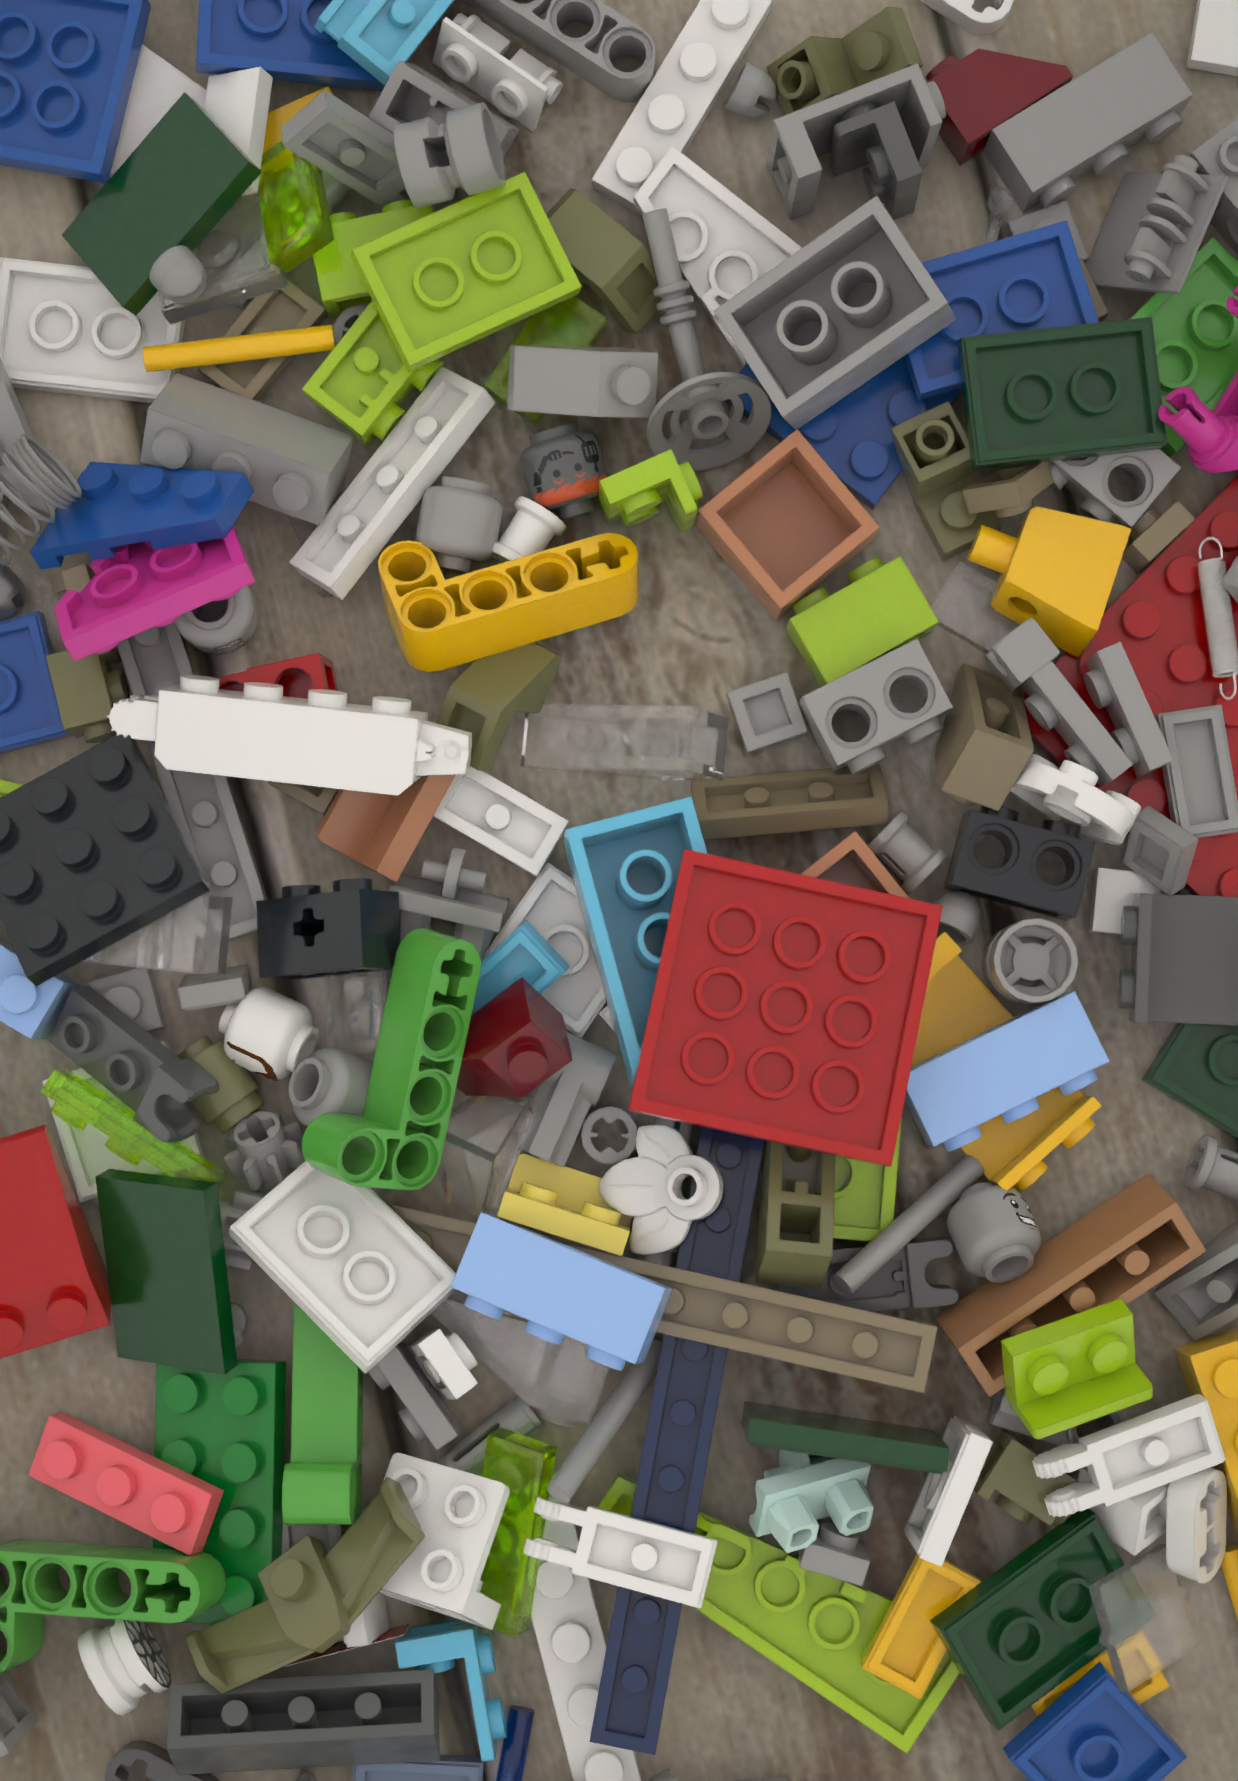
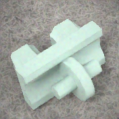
(810, 1490)

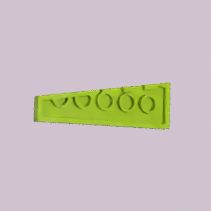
(805, 1624)

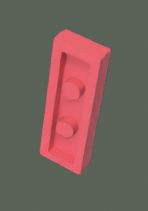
(126, 1483)

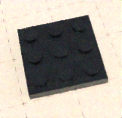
(89, 858)

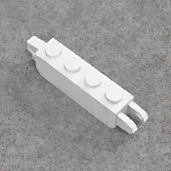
(292, 738)

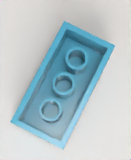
(625, 890)

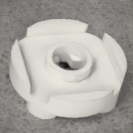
(1072, 795)

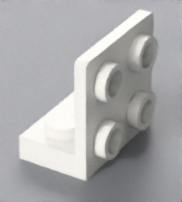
(459, 1525)

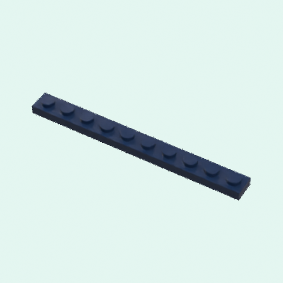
(675, 1458)

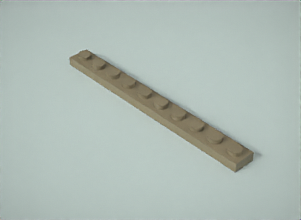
(749, 1316)

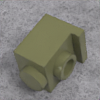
(87, 692)
(1013, 1475)

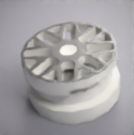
(123, 1663)

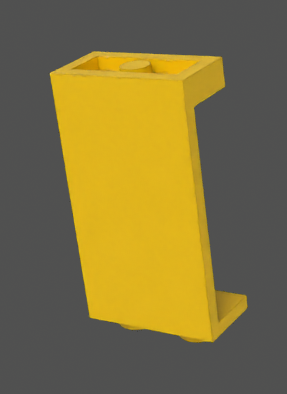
(961, 1008)

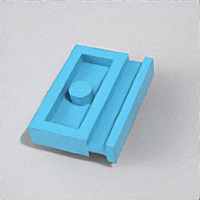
(380, 30)

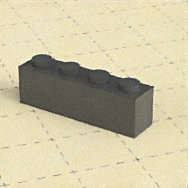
(304, 1722)

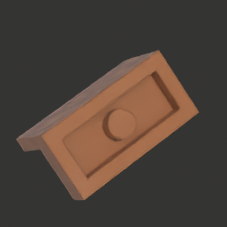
(382, 828)

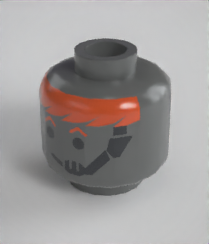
(564, 469)

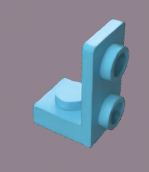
(436, 1648)

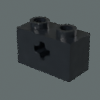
(328, 932)

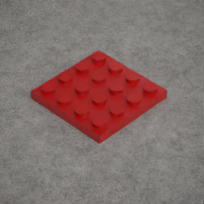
(786, 1008)

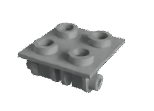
(1155, 228)

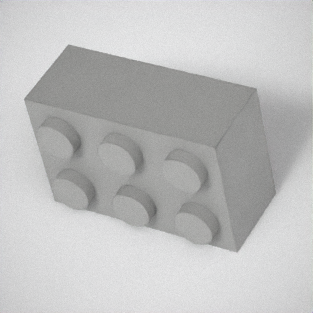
(835, 314)

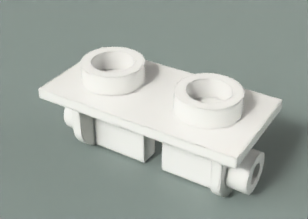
(474, 56)

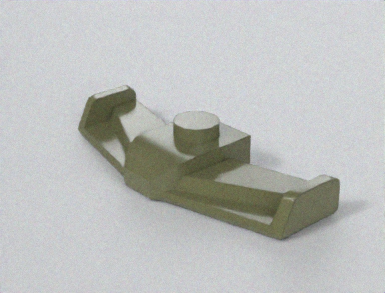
(310, 1595)

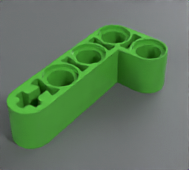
(412, 1074)
(326, 1431)
(95, 1588)

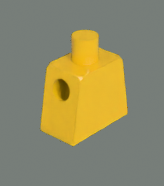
(1054, 572)

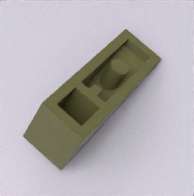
(795, 1217)

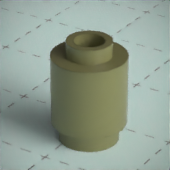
(237, 1086)

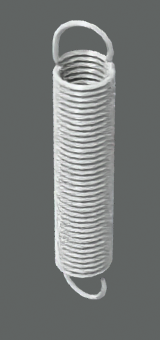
(1218, 617)

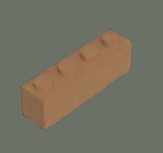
(1099, 1258)

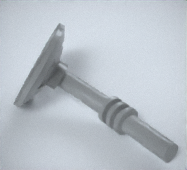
(694, 395)

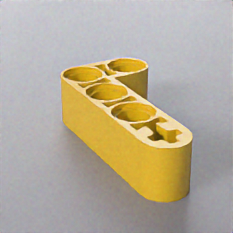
(505, 604)

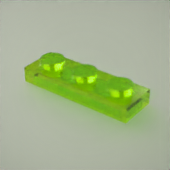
(83, 1103)
(509, 1574)

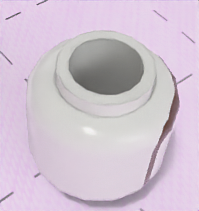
(268, 1033)

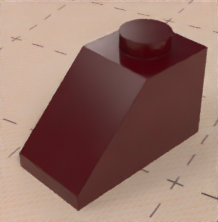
(986, 92)
(513, 1044)

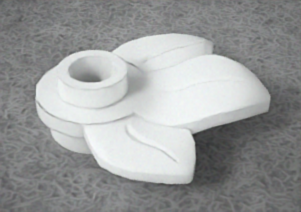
(652, 1189)

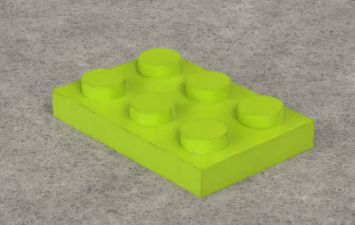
(466, 271)

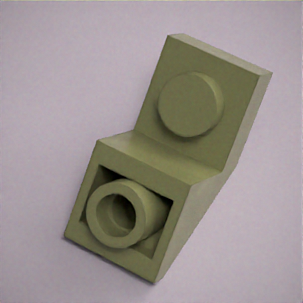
(834, 65)
(607, 259)
(937, 469)
(491, 692)

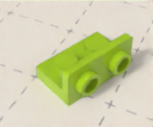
(366, 380)
(640, 488)
(1074, 1370)

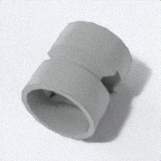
(471, 150)
(1029, 961)

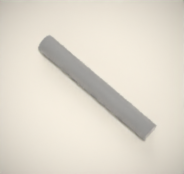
(908, 1225)
(604, 1426)

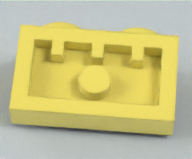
(563, 1204)

